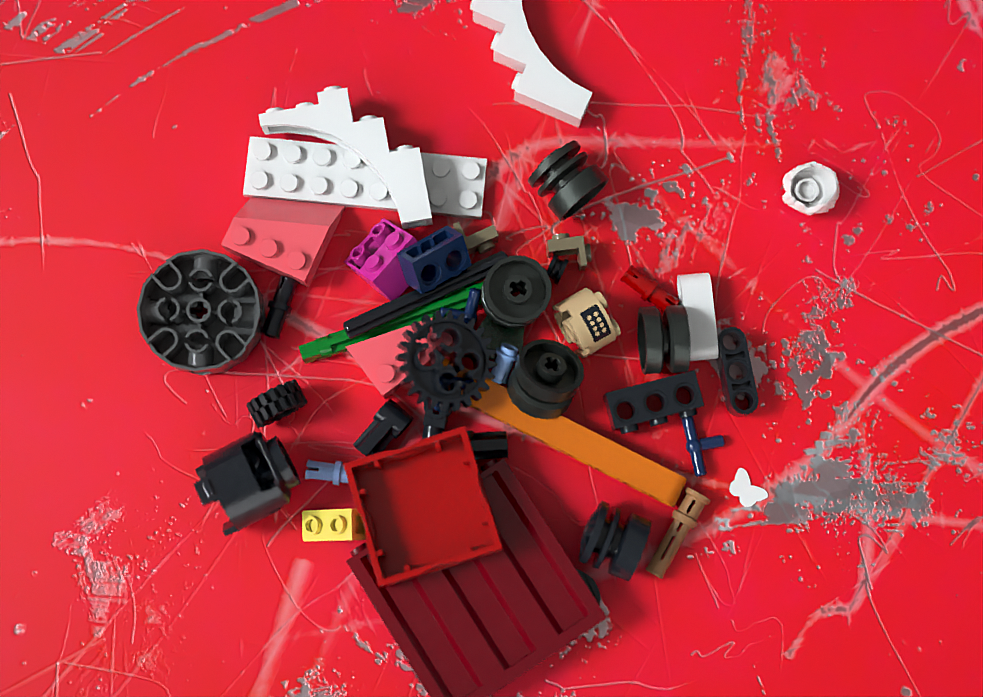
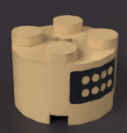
(585, 321)

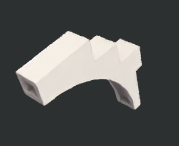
(514, 46)
(367, 139)

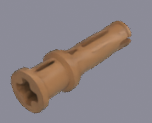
(689, 520)

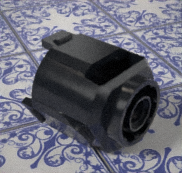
(248, 479)

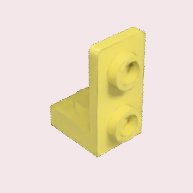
(332, 525)

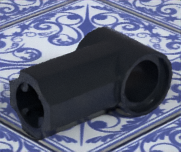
(387, 424)
(489, 444)

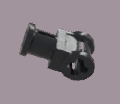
(434, 423)

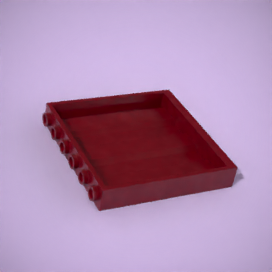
(491, 616)

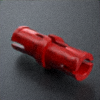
(648, 289)

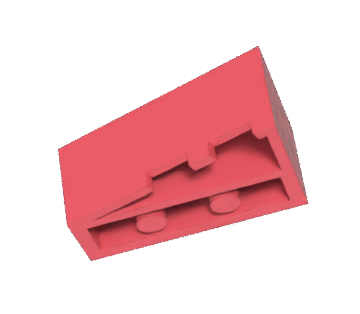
(378, 359)

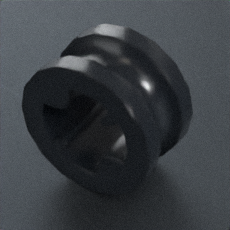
(556, 268)

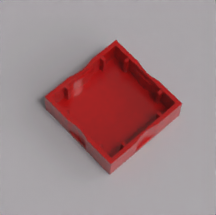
(423, 507)

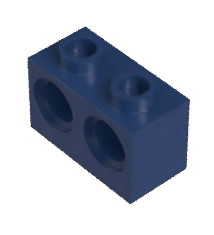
(434, 259)

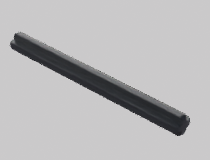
(415, 300)

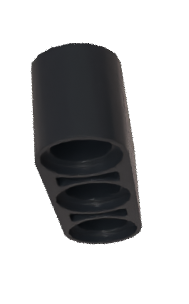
(730, 386)

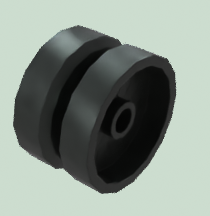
(519, 274)
(663, 339)
(545, 379)

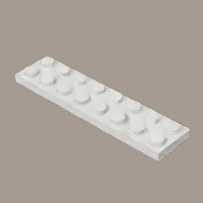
(338, 177)

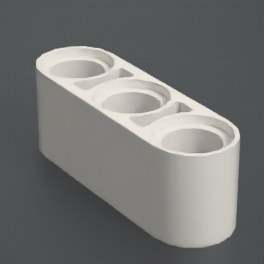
(697, 297)

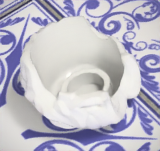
(811, 188)

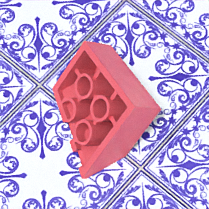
(283, 235)

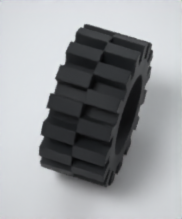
(276, 403)

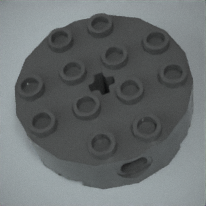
(179, 291)

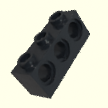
(665, 390)

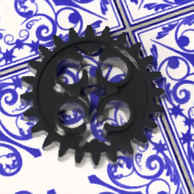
(465, 343)

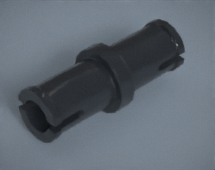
(279, 307)

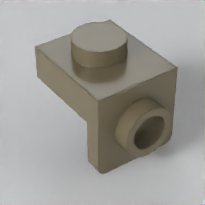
(480, 241)
(564, 245)

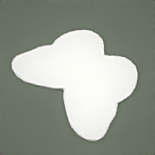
(748, 493)

